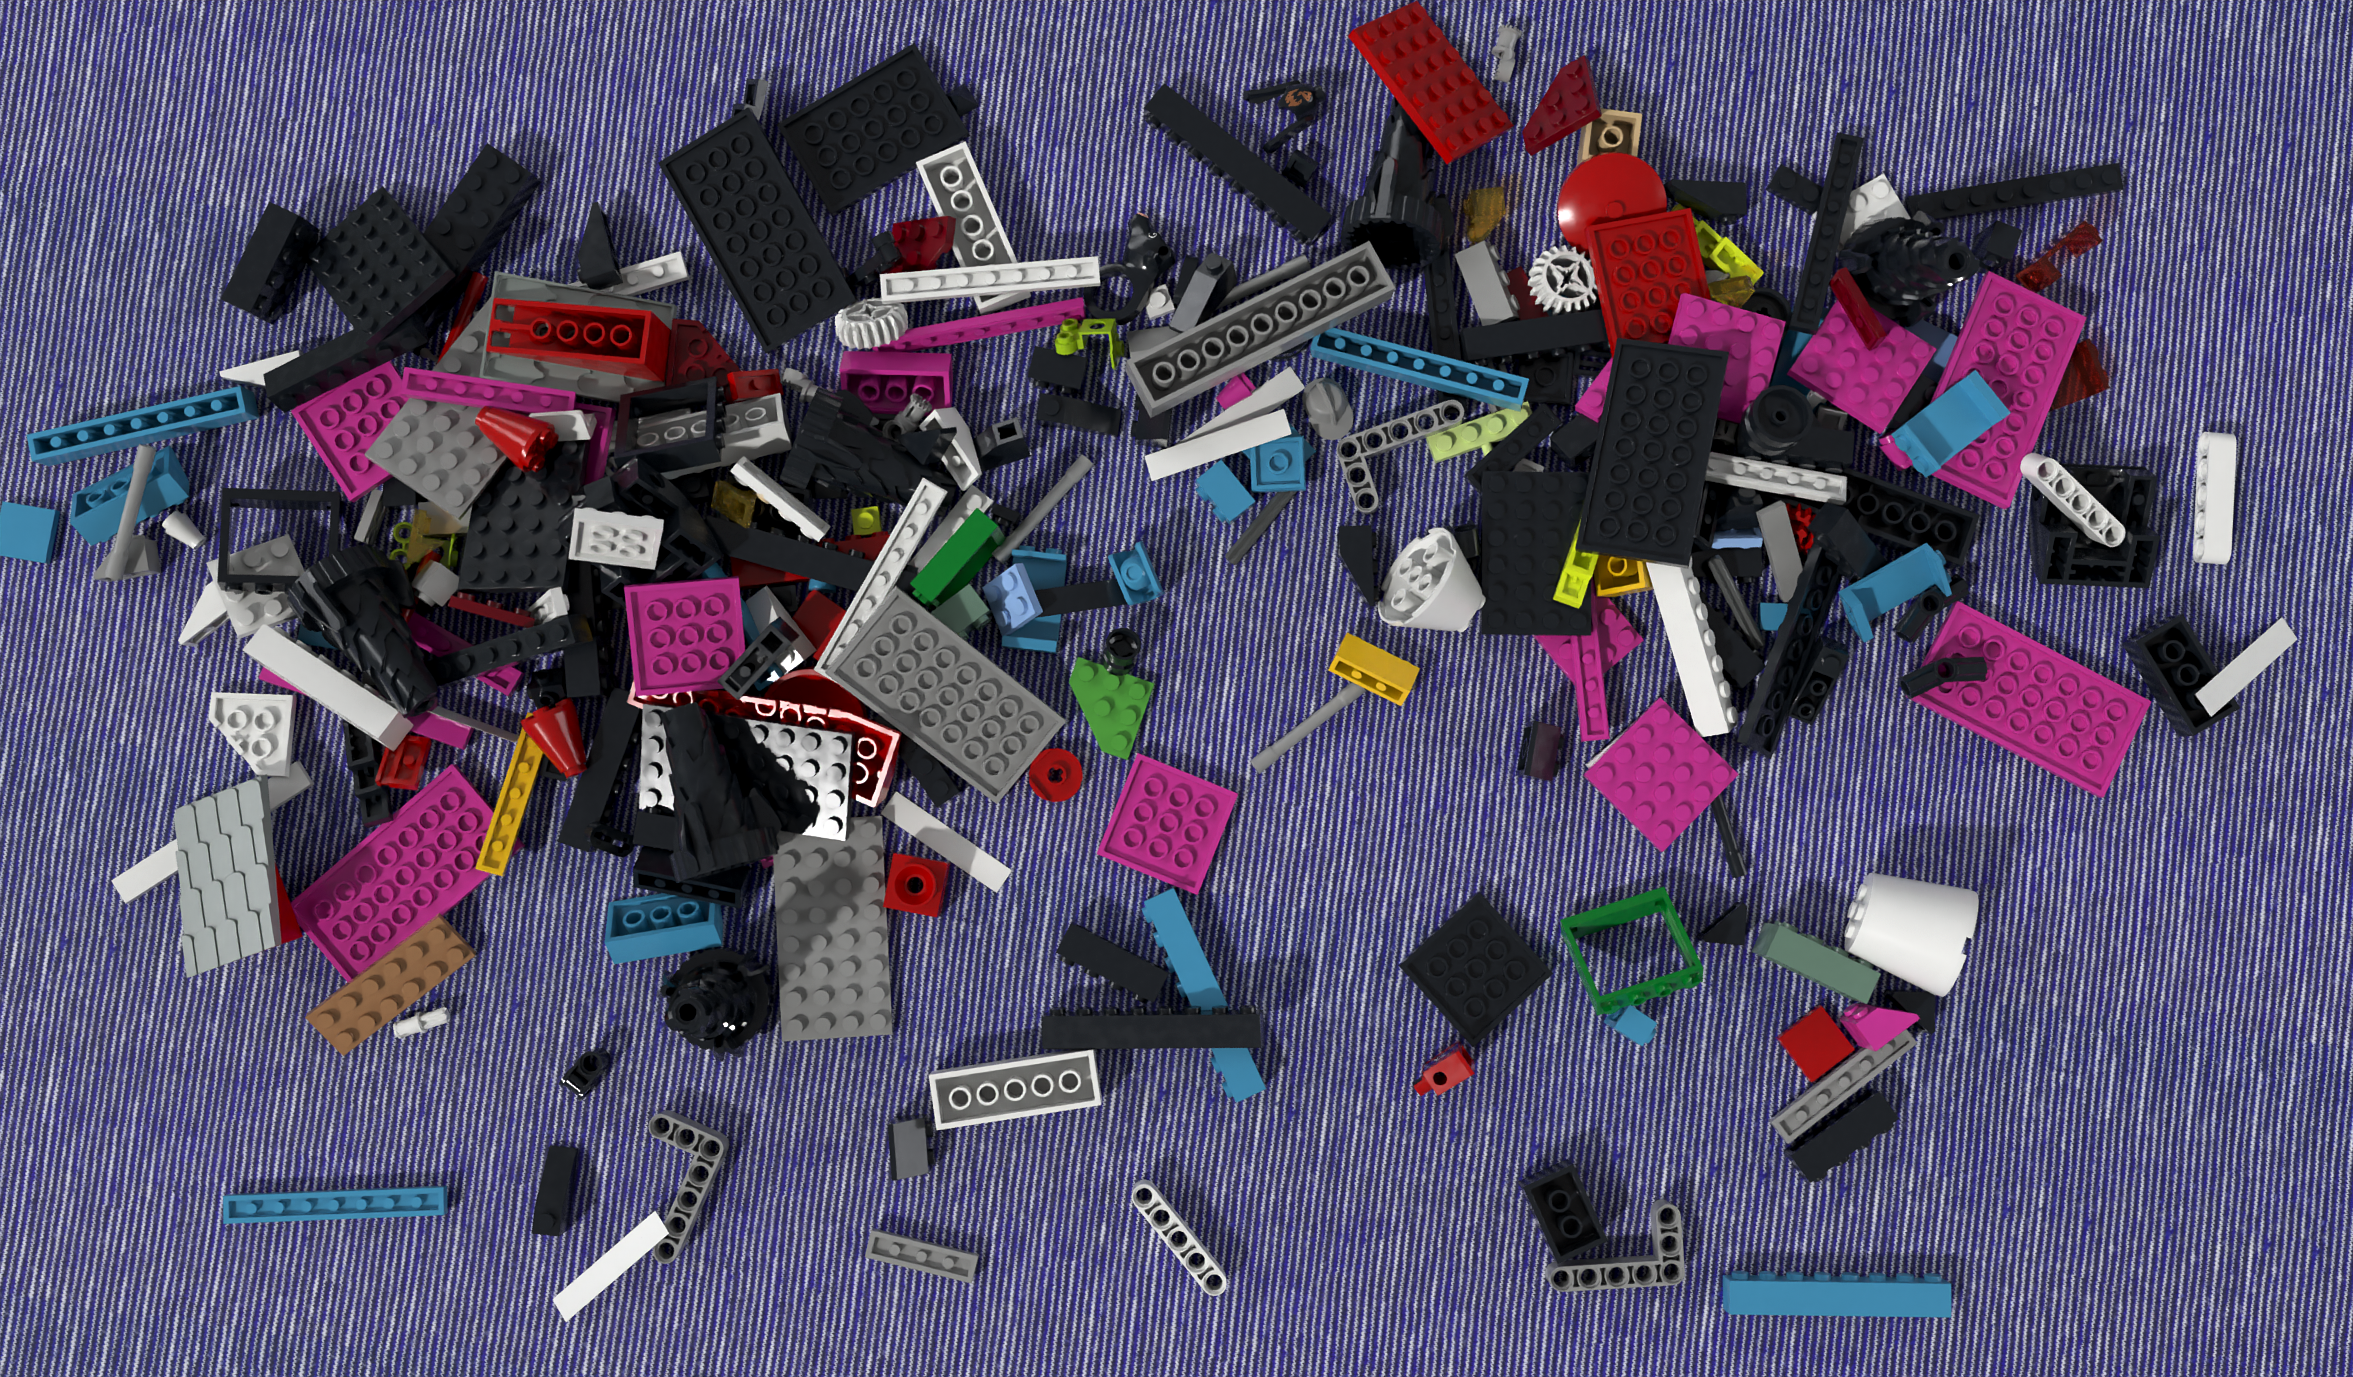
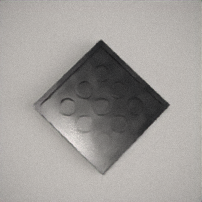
(1475, 969)

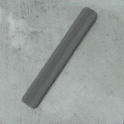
(1258, 526)
(1735, 602)

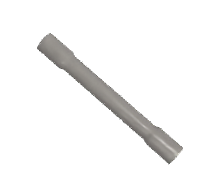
(1285, 271)
(1072, 476)
(119, 555)
(1272, 753)

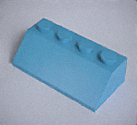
(99, 507)
(661, 927)

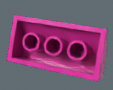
(890, 378)

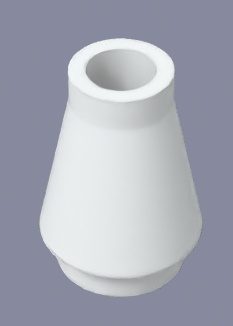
(183, 529)

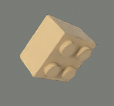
(1610, 133)

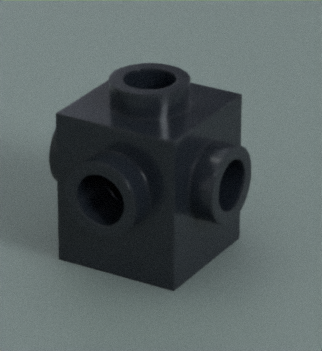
(547, 687)

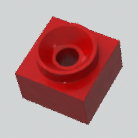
(899, 892)

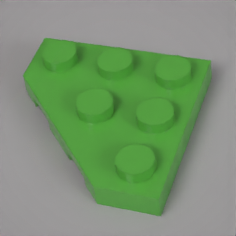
(1111, 705)

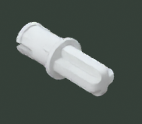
(421, 1022)

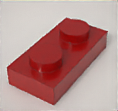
(754, 384)

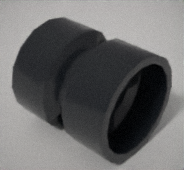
(1121, 651)

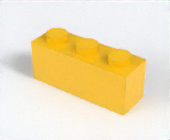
(1374, 669)

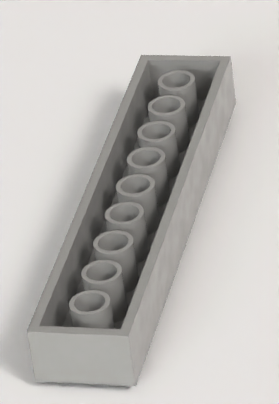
(1259, 329)

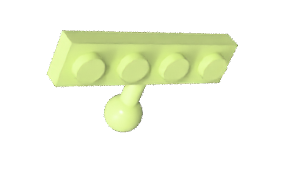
(1476, 434)

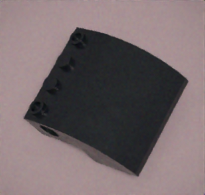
(685, 543)
(2069, 557)

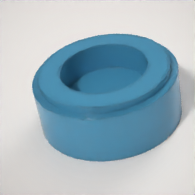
(821, 586)

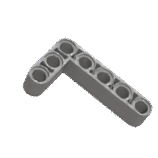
(1390, 443)
(692, 1181)
(1628, 1265)

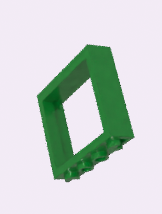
(958, 560)
(1619, 913)

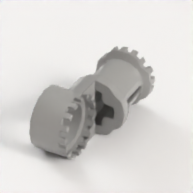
(1505, 51)
(801, 384)
(909, 418)

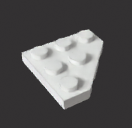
(257, 728)

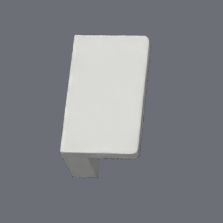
(569, 424)

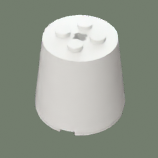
(1912, 929)

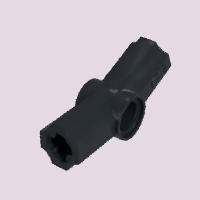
(1917, 617)
(1957, 670)

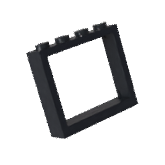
(666, 399)
(271, 499)

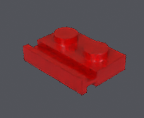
(405, 764)

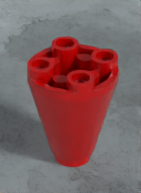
(518, 436)
(558, 736)

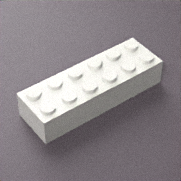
(978, 235)
(752, 431)
(328, 685)
(1015, 1088)

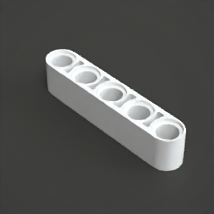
(2214, 498)
(2072, 499)
(1181, 1250)

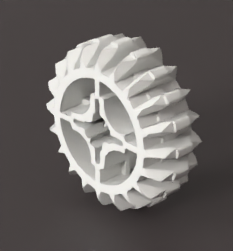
(1548, 271)
(871, 323)

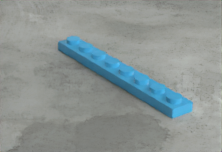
(335, 1204)

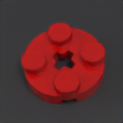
(1071, 776)

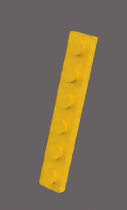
(511, 806)

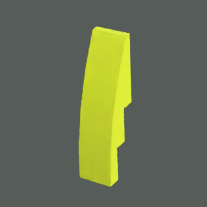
(1722, 253)
(1575, 576)

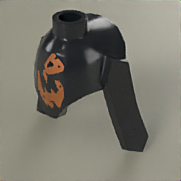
(1298, 98)

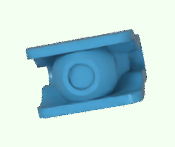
(1136, 575)

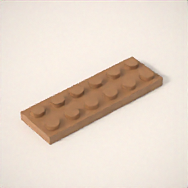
(391, 984)

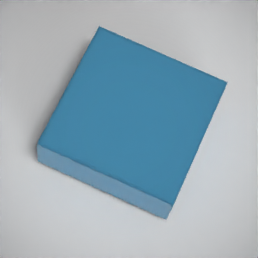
(1771, 615)

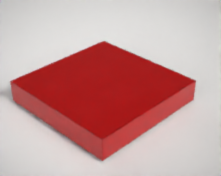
(1815, 1043)

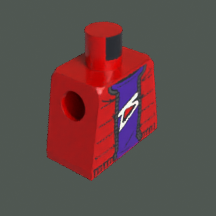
(1453, 1062)

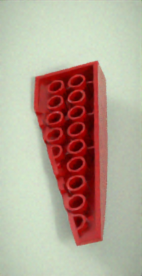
(874, 743)

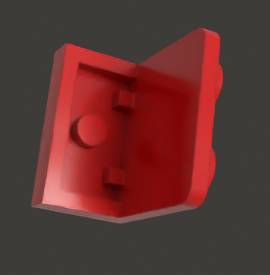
(818, 620)

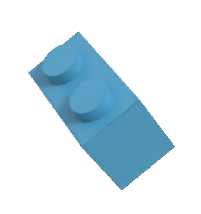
(1224, 493)
(1632, 1025)

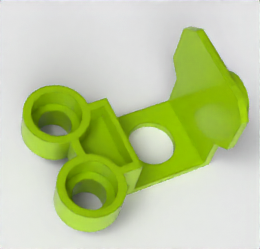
(1074, 337)
(449, 558)

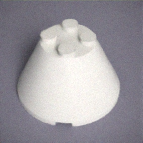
(1431, 586)

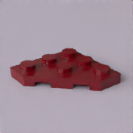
(1564, 108)
(922, 243)
(697, 355)
(492, 610)

